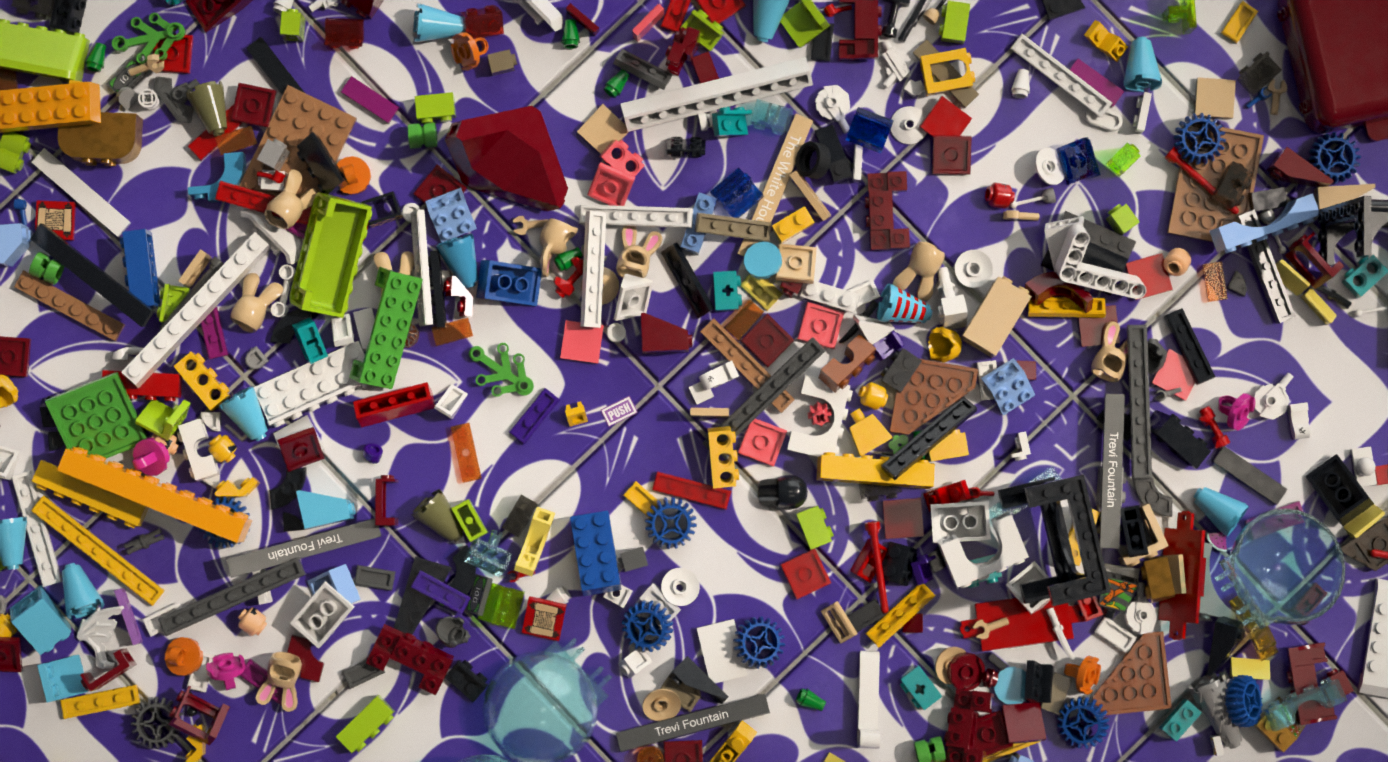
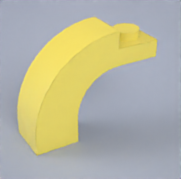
(534, 541)

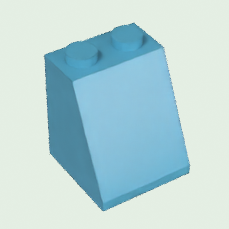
(323, 510)
(40, 620)

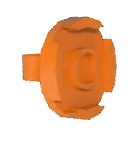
(466, 50)
(356, 173)
(183, 656)
(1085, 674)

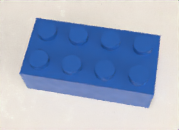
(141, 266)
(595, 553)

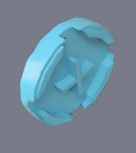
(762, 260)
(1011, 685)

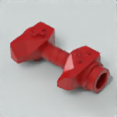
(565, 287)
(1207, 418)

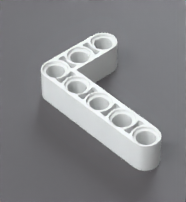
(1093, 273)
(868, 695)

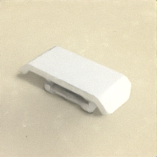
(543, 10)
(278, 239)

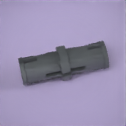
(144, 541)

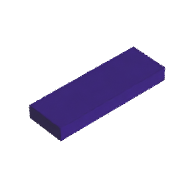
(534, 416)
(440, 592)

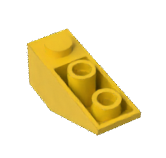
(735, 743)

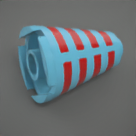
(902, 307)

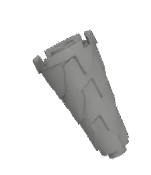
(1210, 695)

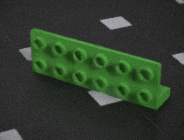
(389, 329)

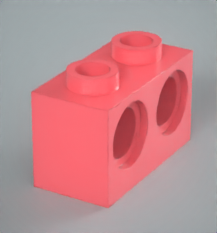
(625, 156)

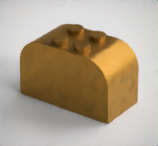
(109, 142)

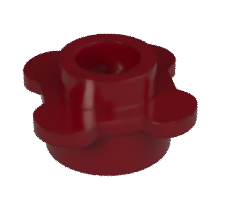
(990, 678)

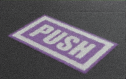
(619, 411)

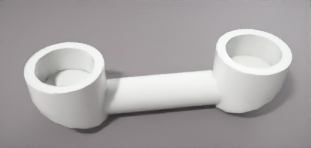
(280, 309)
(122, 354)

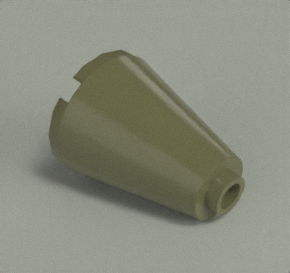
(209, 105)
(438, 516)

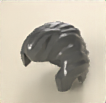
(1156, 356)
(451, 631)

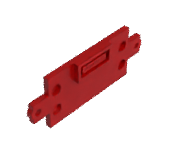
(1185, 607)
(1023, 627)

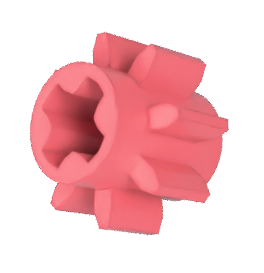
(819, 414)

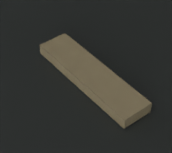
(945, 71)
(733, 227)

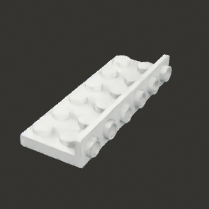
(310, 386)

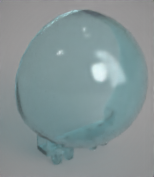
(1285, 568)
(543, 705)

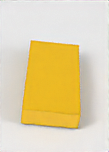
(1239, 22)
(641, 498)

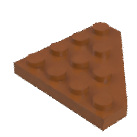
(929, 392)
(1138, 680)

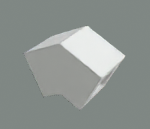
(914, 88)

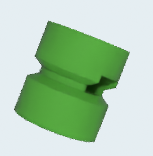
(422, 135)
(48, 269)
(923, 753)

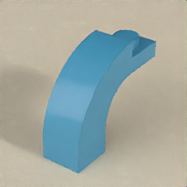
(233, 173)

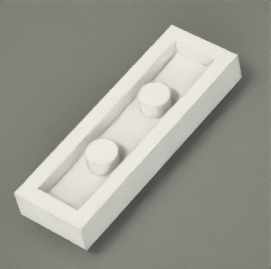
(831, 296)

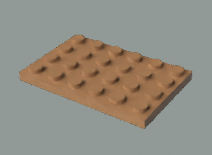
(291, 123)
(1192, 208)

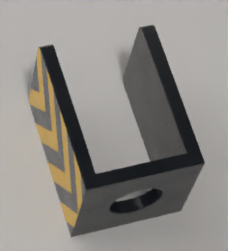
(381, 198)

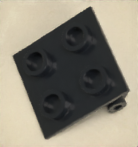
(694, 145)

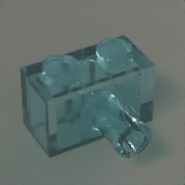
(771, 117)
(488, 554)

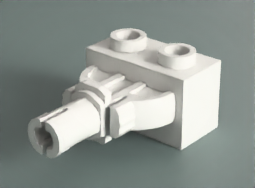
(953, 309)

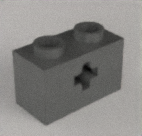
(633, 559)

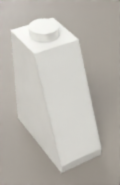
(1056, 234)

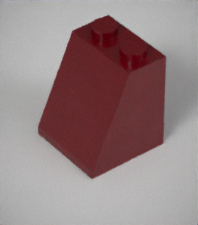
(663, 336)

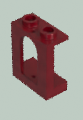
(1305, 247)
(380, 502)
(126, 662)
(203, 706)

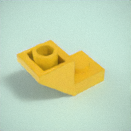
(1106, 42)
(229, 489)
(195, 756)

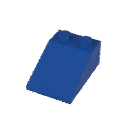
(508, 282)

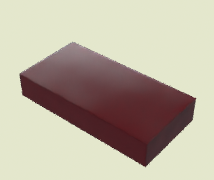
(582, 19)

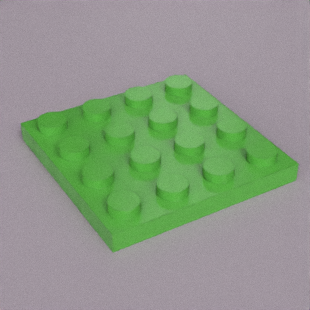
(97, 417)

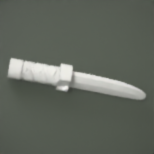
(1058, 630)

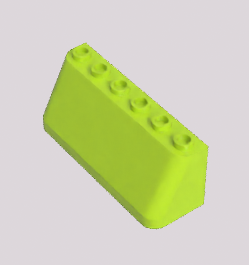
(43, 51)
(330, 255)

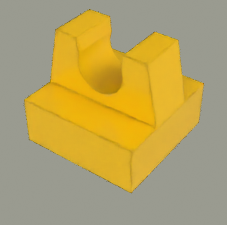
(576, 415)

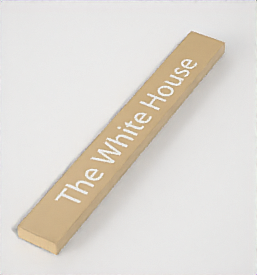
(780, 175)

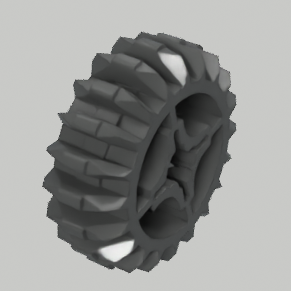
(156, 731)

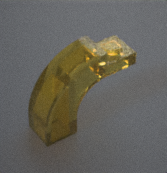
(1262, 639)

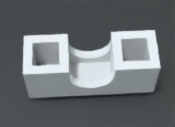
(191, 435)

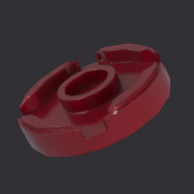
(966, 671)

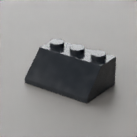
(321, 164)

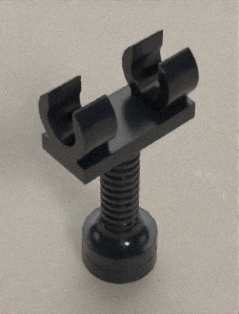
(890, 30)

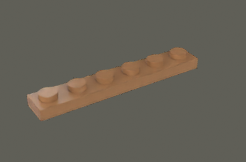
(69, 305)
(742, 361)

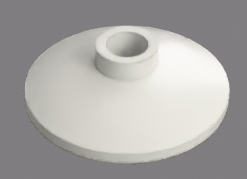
(901, 131)
(1049, 166)
(980, 261)
(682, 577)

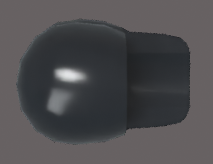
(783, 492)

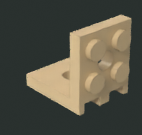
(1155, 533)

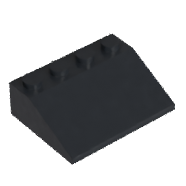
(1104, 249)

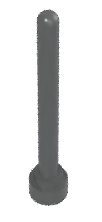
(215, 265)

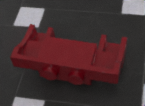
(865, 31)
(684, 47)
(880, 206)
(412, 653)
(1303, 674)
(963, 725)

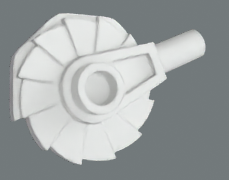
(834, 104)
(1272, 399)
(1140, 613)

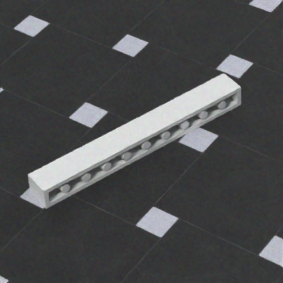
(716, 94)
(196, 310)

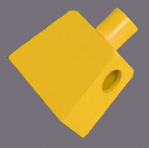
(867, 432)

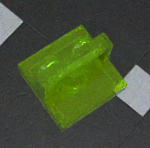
(1186, 12)
(503, 606)

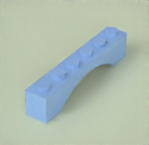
(1235, 234)

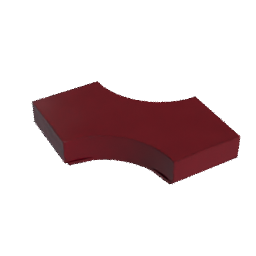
(311, 666)

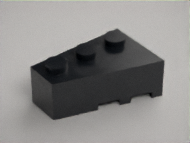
(1179, 438)

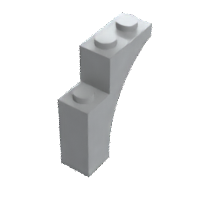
(1211, 603)

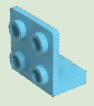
(62, 678)

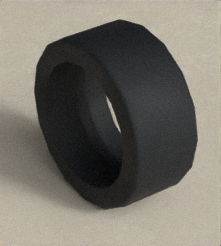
(822, 162)

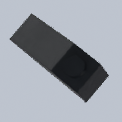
(839, 167)
(1134, 531)
(1226, 637)
(693, 680)

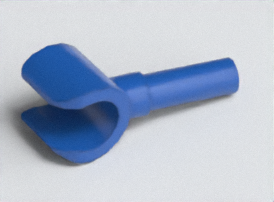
(1261, 96)
(21, 205)

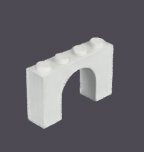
(817, 445)
(1010, 551)

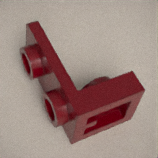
(790, 288)

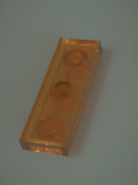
(468, 464)

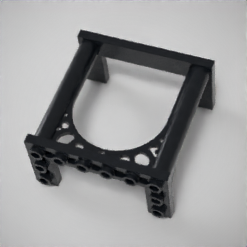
(1359, 214)
(1068, 583)

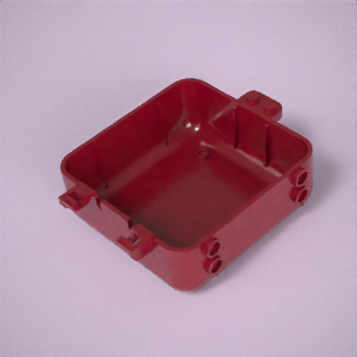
(1339, 62)

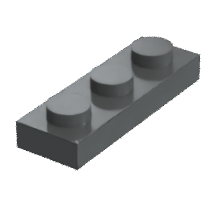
(642, 69)

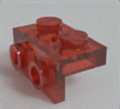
(483, 21)
(344, 32)

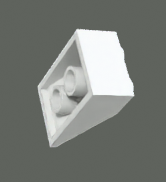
(966, 520)
(322, 615)

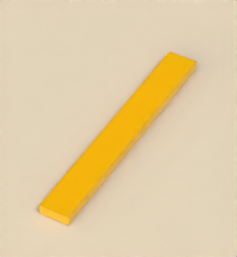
(98, 550)

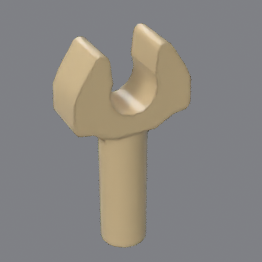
(151, 64)
(1276, 95)
(1016, 215)
(527, 224)
(989, 627)

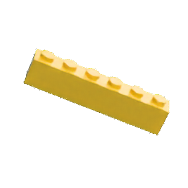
(868, 471)
(83, 492)

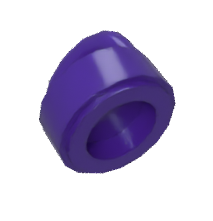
(372, 453)

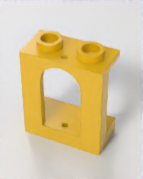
(962, 82)

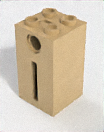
(996, 316)

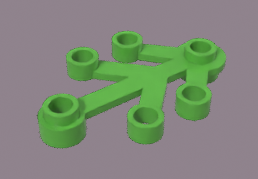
(151, 38)
(504, 372)

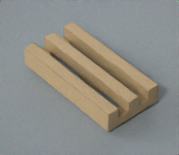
(841, 621)

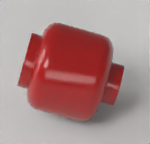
(999, 195)

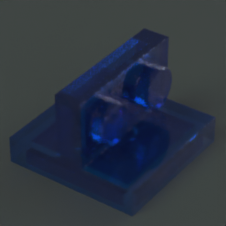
(869, 130)
(1078, 161)
(737, 193)

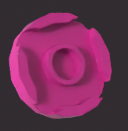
(1238, 411)
(150, 457)
(226, 668)

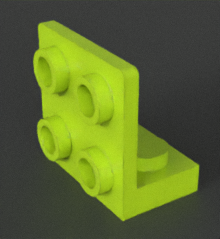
(804, 22)
(163, 419)

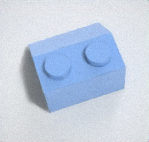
(14, 242)
(340, 580)

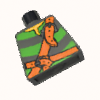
(1121, 594)

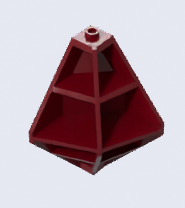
(509, 157)

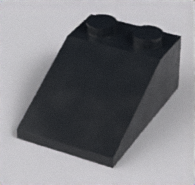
(1339, 490)

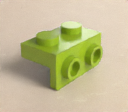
(709, 32)
(171, 298)

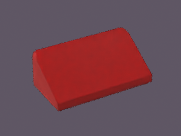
(864, 564)
(1090, 608)

